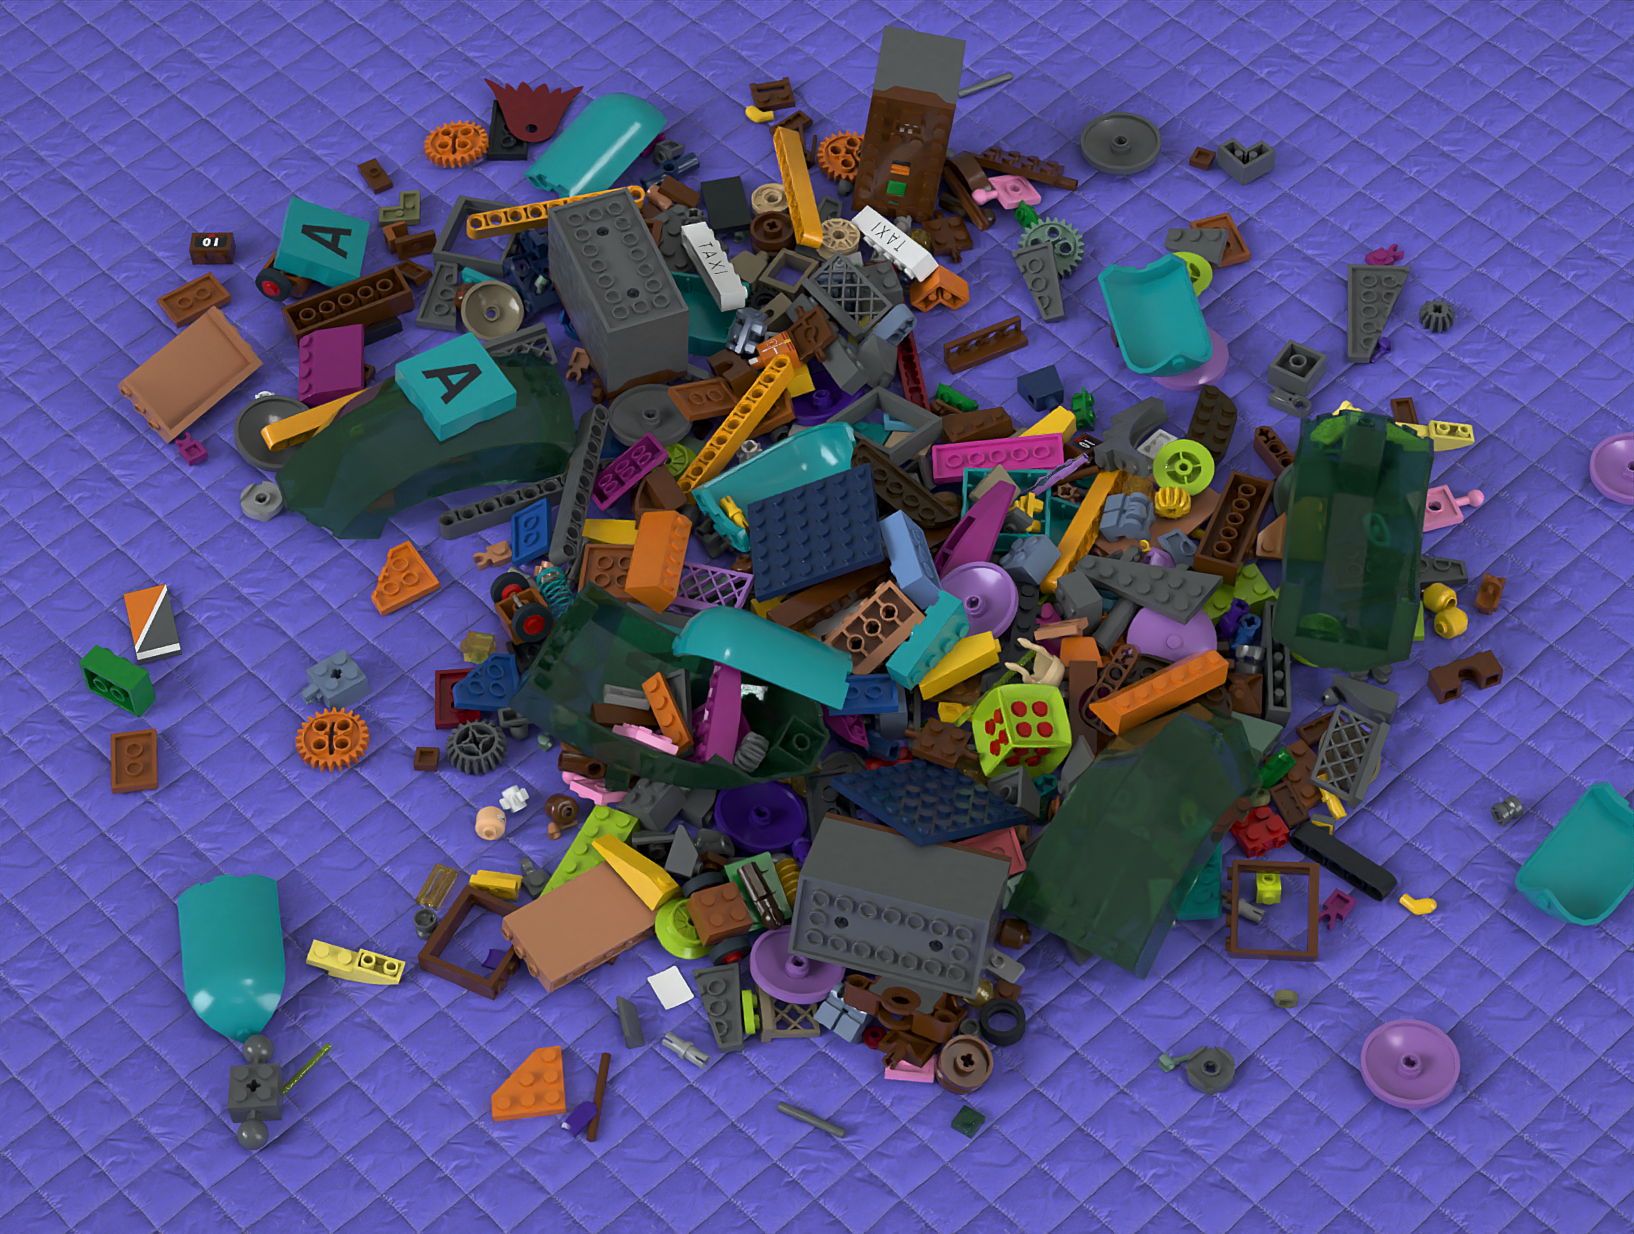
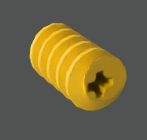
(788, 875)

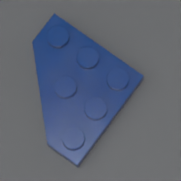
(488, 684)

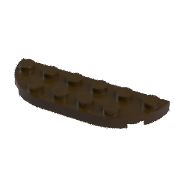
(1213, 422)
(900, 491)
(1149, 664)

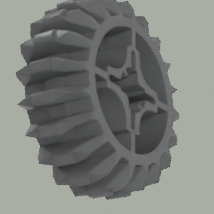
(464, 753)

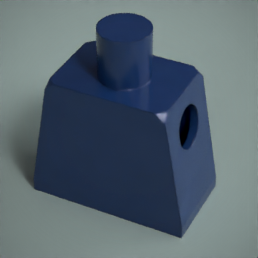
(1041, 389)

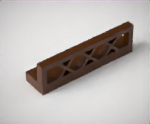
(984, 348)

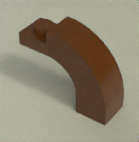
(968, 172)

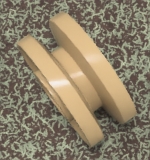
(769, 198)
(838, 235)

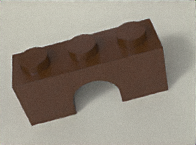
(734, 370)
(1480, 668)

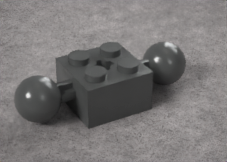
(255, 1092)

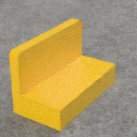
(497, 884)

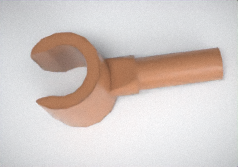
(555, 828)

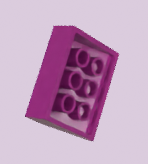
(331, 364)
(628, 471)

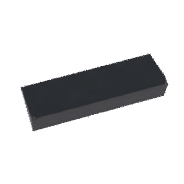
(382, 330)

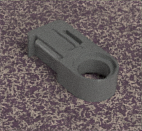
(1286, 402)

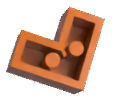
(939, 287)

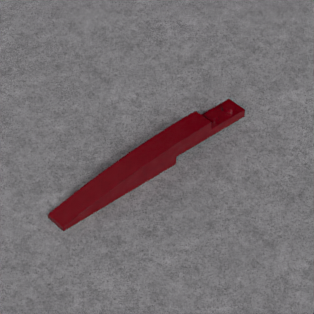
(910, 368)

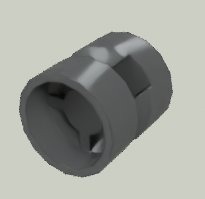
(1249, 650)

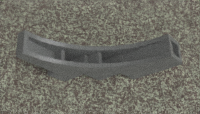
(1125, 434)

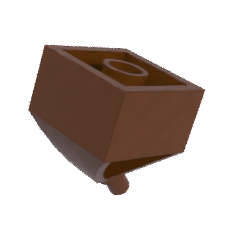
(656, 493)
(1245, 692)

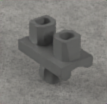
(716, 544)

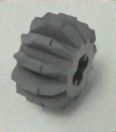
(1436, 315)
(750, 752)

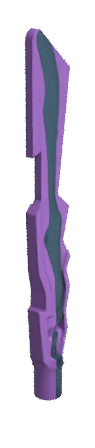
(1053, 476)

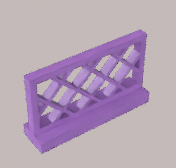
(691, 607)

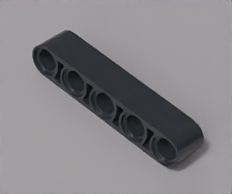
(1343, 861)

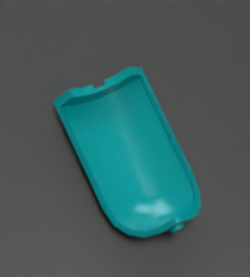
(597, 145)
(1157, 317)
(781, 467)
(768, 653)
(1584, 861)
(232, 952)

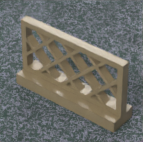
(768, 1021)

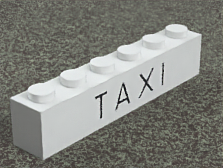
(894, 244)
(713, 266)

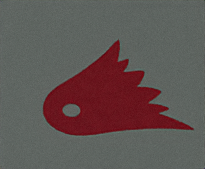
(532, 107)

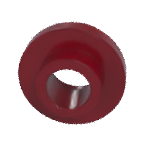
(873, 1043)

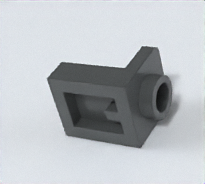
(667, 150)

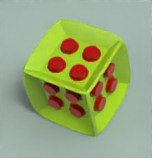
(1022, 728)

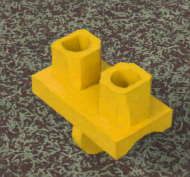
(1029, 505)

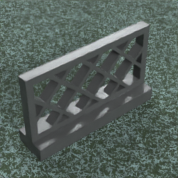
(838, 312)
(524, 339)
(1364, 767)

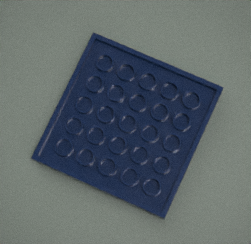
(814, 532)
(928, 801)

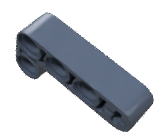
(893, 327)

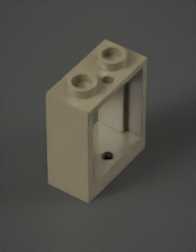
(791, 259)

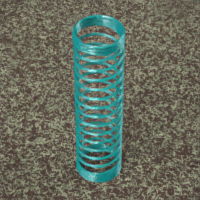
(549, 585)

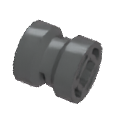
(1506, 810)
(425, 923)

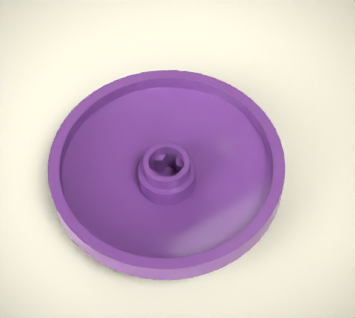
(1206, 374)
(1613, 468)
(986, 594)
(1169, 638)
(790, 975)
(1410, 1063)

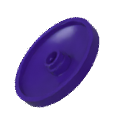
(823, 402)
(761, 817)

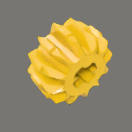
(1172, 502)

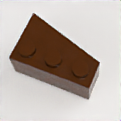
(976, 426)

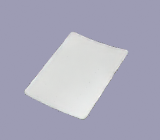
(670, 988)

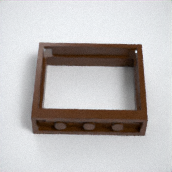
(1273, 867)
(430, 953)

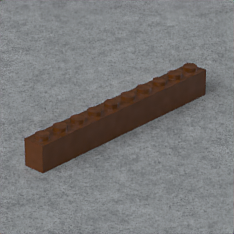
(842, 591)

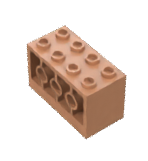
(873, 612)

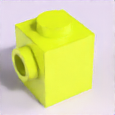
(1267, 888)

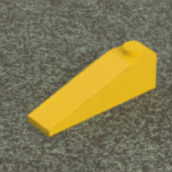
(639, 872)

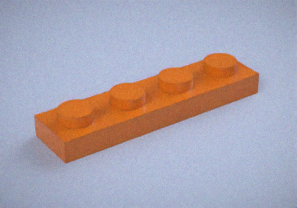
(667, 712)

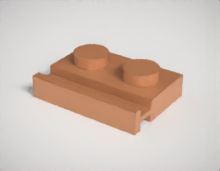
(1057, 629)

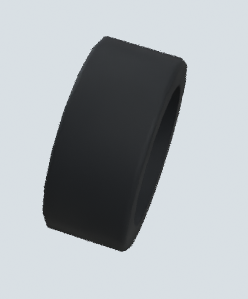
(1002, 1005)

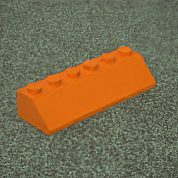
(658, 558)
(1161, 691)

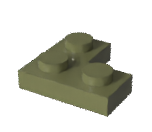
(408, 210)

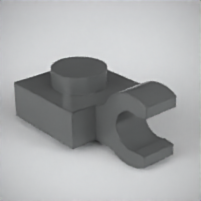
(534, 880)

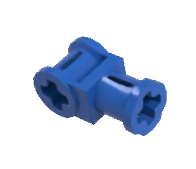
(1247, 632)

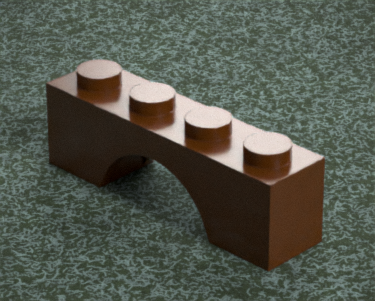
(1081, 677)

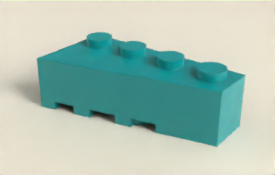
(929, 641)

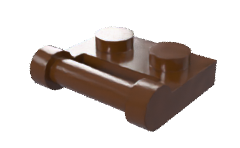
(774, 99)

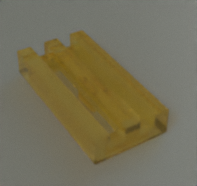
(420, 899)

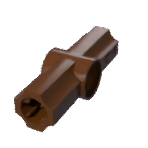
(579, 763)

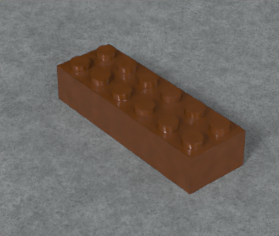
(353, 303)
(1233, 527)

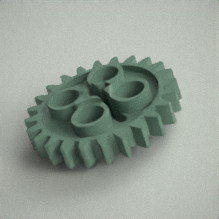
(1040, 234)

